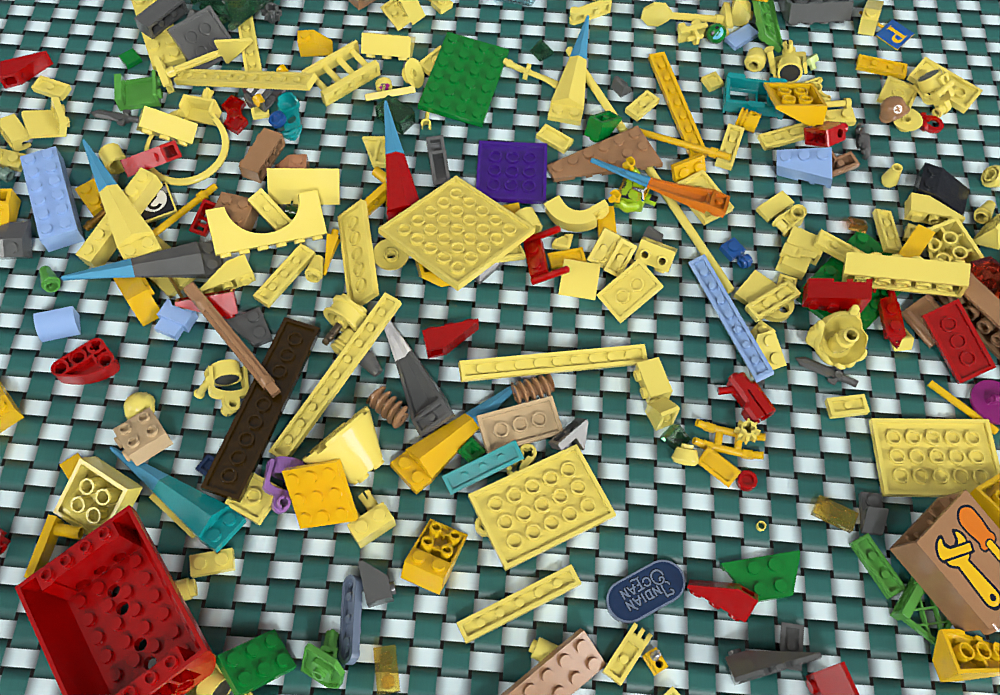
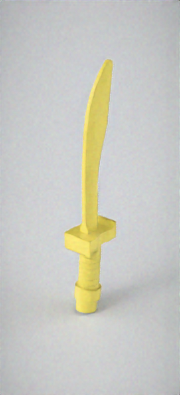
(527, 71)

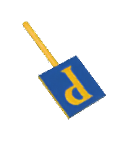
(893, 33)

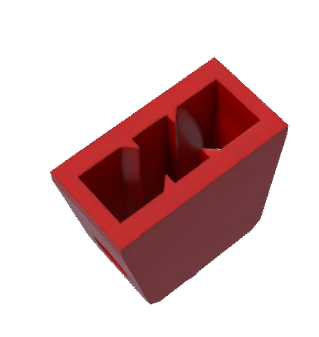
(833, 133)

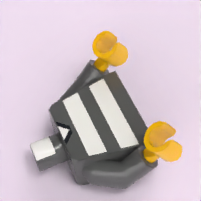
(263, 97)

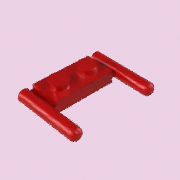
(537, 258)

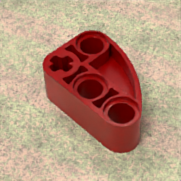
(91, 368)

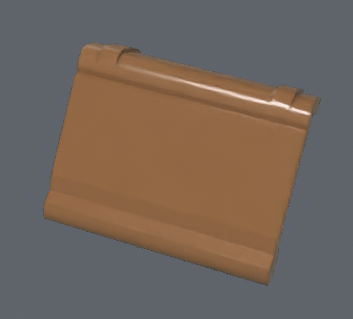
(913, 314)

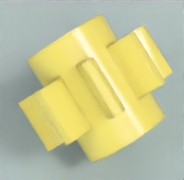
(742, 429)

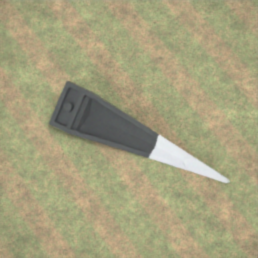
(424, 398)

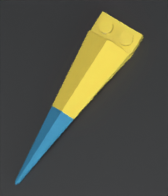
(569, 96)
(128, 227)

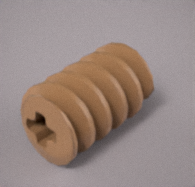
(532, 388)
(387, 407)

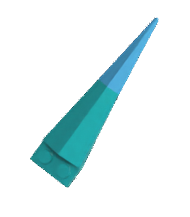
(203, 515)

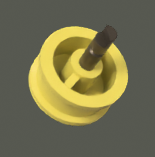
(343, 315)

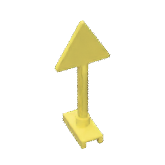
(226, 48)

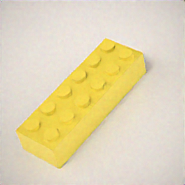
(908, 274)

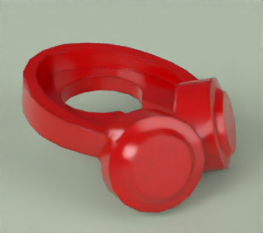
(927, 127)

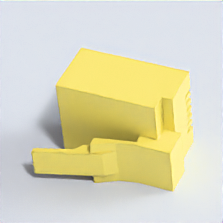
(794, 260)

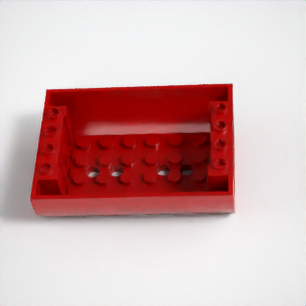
(82, 624)

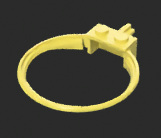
(204, 111)

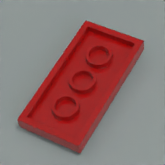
(958, 341)

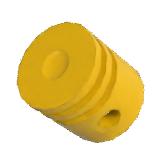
(748, 120)

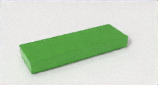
(877, 566)

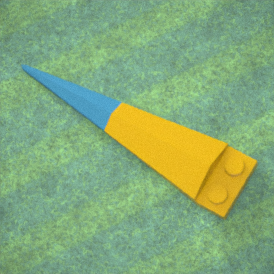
(429, 456)

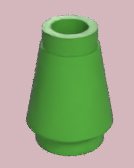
(49, 279)

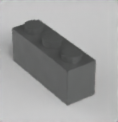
(160, 16)

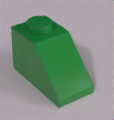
(601, 125)

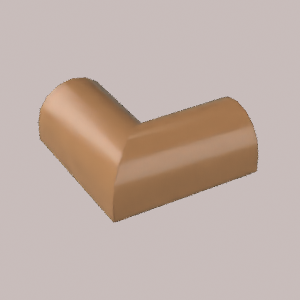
(843, 163)

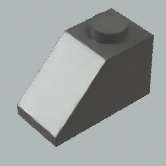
(376, 585)

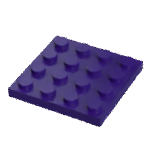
(512, 171)

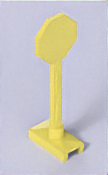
(660, 13)

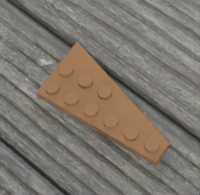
(612, 151)

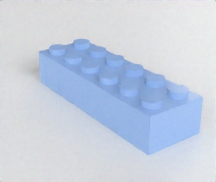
(52, 199)

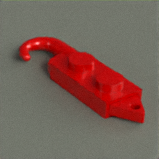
(891, 318)

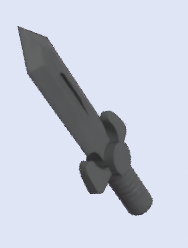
(125, 117)
(827, 371)

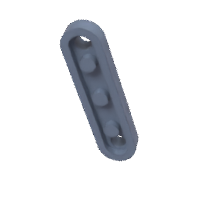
(350, 620)

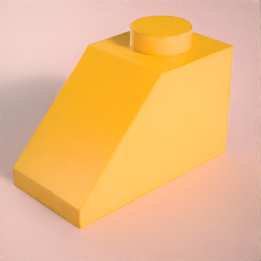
(313, 43)

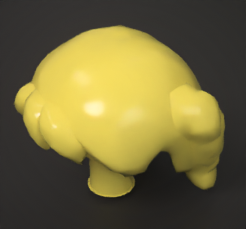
(839, 338)

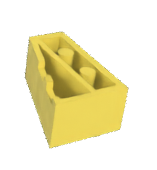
(166, 126)

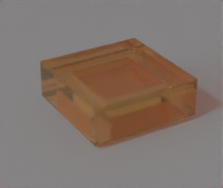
(857, 224)

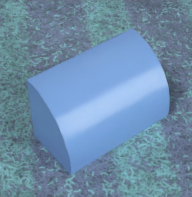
(57, 323)

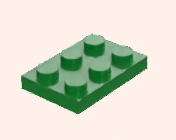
(255, 663)

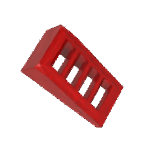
(205, 205)

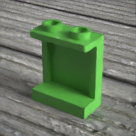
(137, 92)

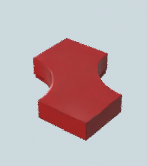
(235, 120)

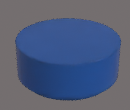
(277, 119)

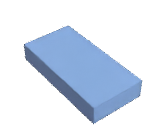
(741, 37)

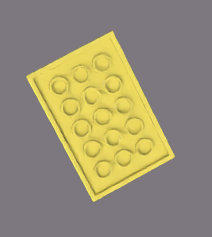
(932, 455)
(541, 506)

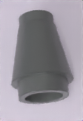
(371, 364)

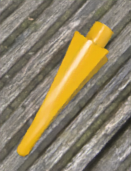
(332, 243)

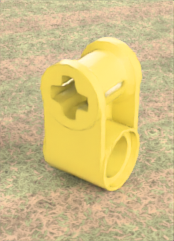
(790, 218)

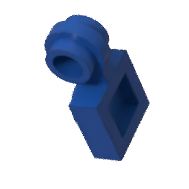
(734, 250)

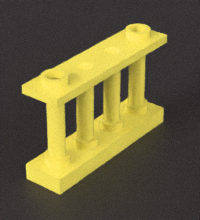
(350, 82)

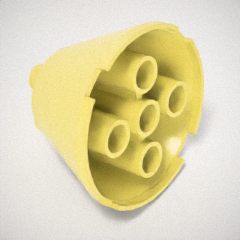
(354, 445)

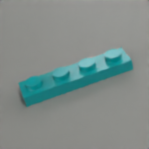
(482, 467)

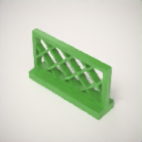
(907, 605)

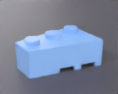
(806, 164)

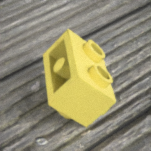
(656, 251)

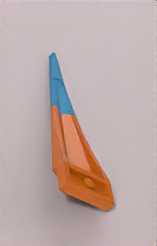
(695, 197)

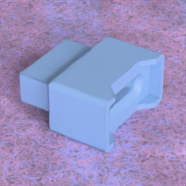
(174, 320)

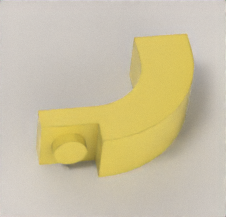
(572, 219)

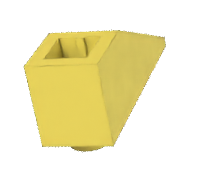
(928, 210)
(230, 275)

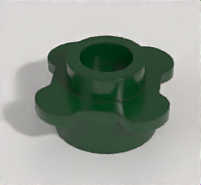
(291, 210)

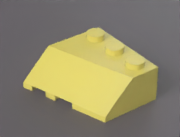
(952, 242)

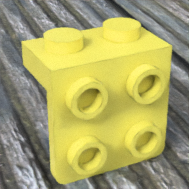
(47, 122)

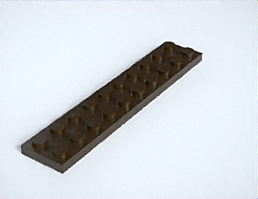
(260, 412)

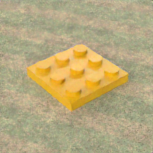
(320, 494)

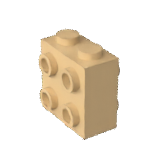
(141, 437)

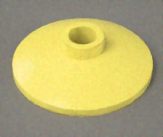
(384, 250)

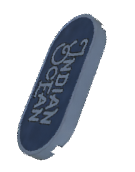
(645, 591)

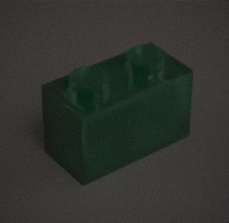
(402, 115)

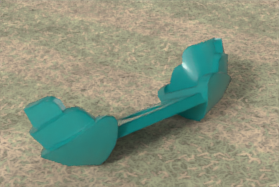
(290, 107)

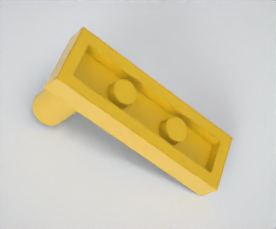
(378, 196)
(48, 538)

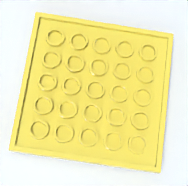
(456, 232)

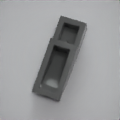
(437, 160)

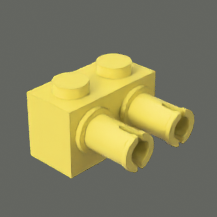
(373, 522)

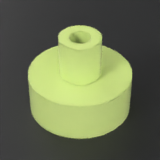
(811, 61)

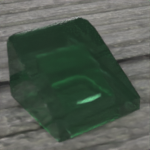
(541, 50)
(675, 436)

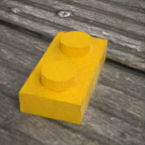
(688, 167)

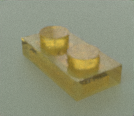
(834, 514)
(386, 670)

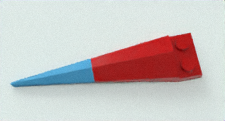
(399, 182)

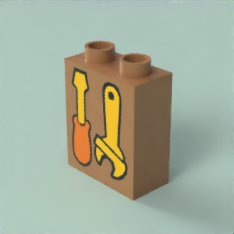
(956, 561)

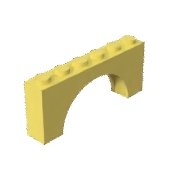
(230, 238)

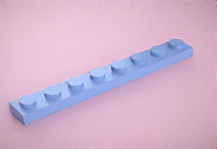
(731, 319)

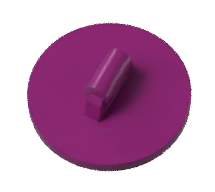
(986, 400)

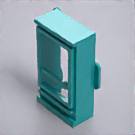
(739, 83)

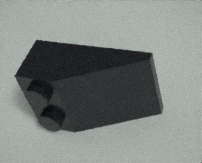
(941, 186)

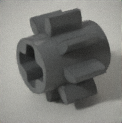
(271, 12)

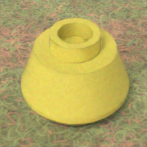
(991, 177)
(685, 455)

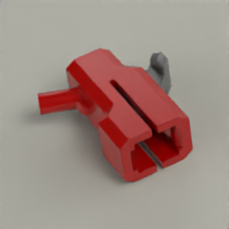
(749, 396)

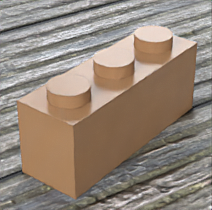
(262, 155)

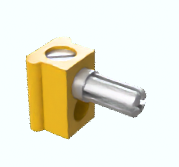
(651, 658)

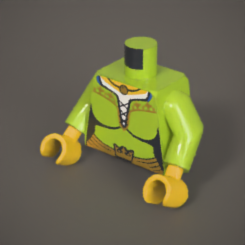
(631, 195)

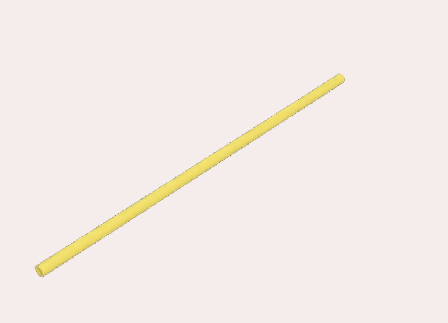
(673, 205)

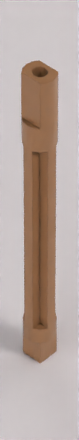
(231, 339)

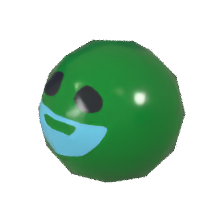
(716, 33)

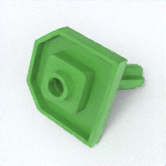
(322, 662)

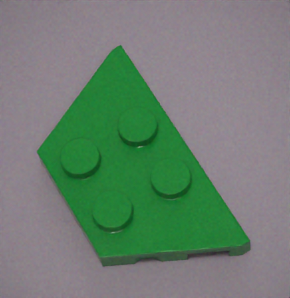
(767, 576)

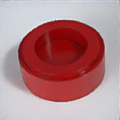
(746, 480)

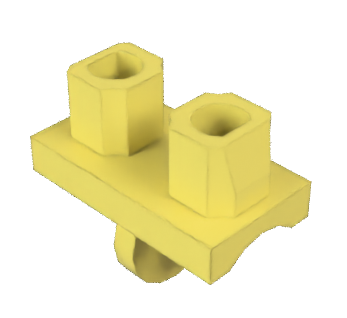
(691, 33)

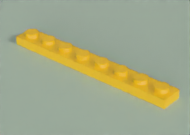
(675, 100)

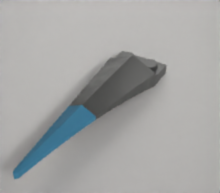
(183, 261)

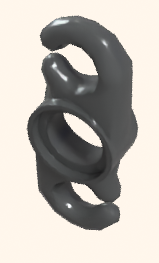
(862, 140)

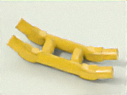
(717, 444)

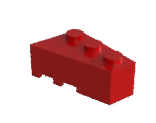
(836, 296)

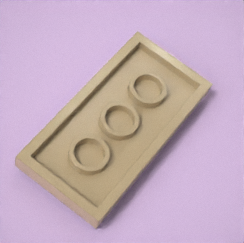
(522, 422)

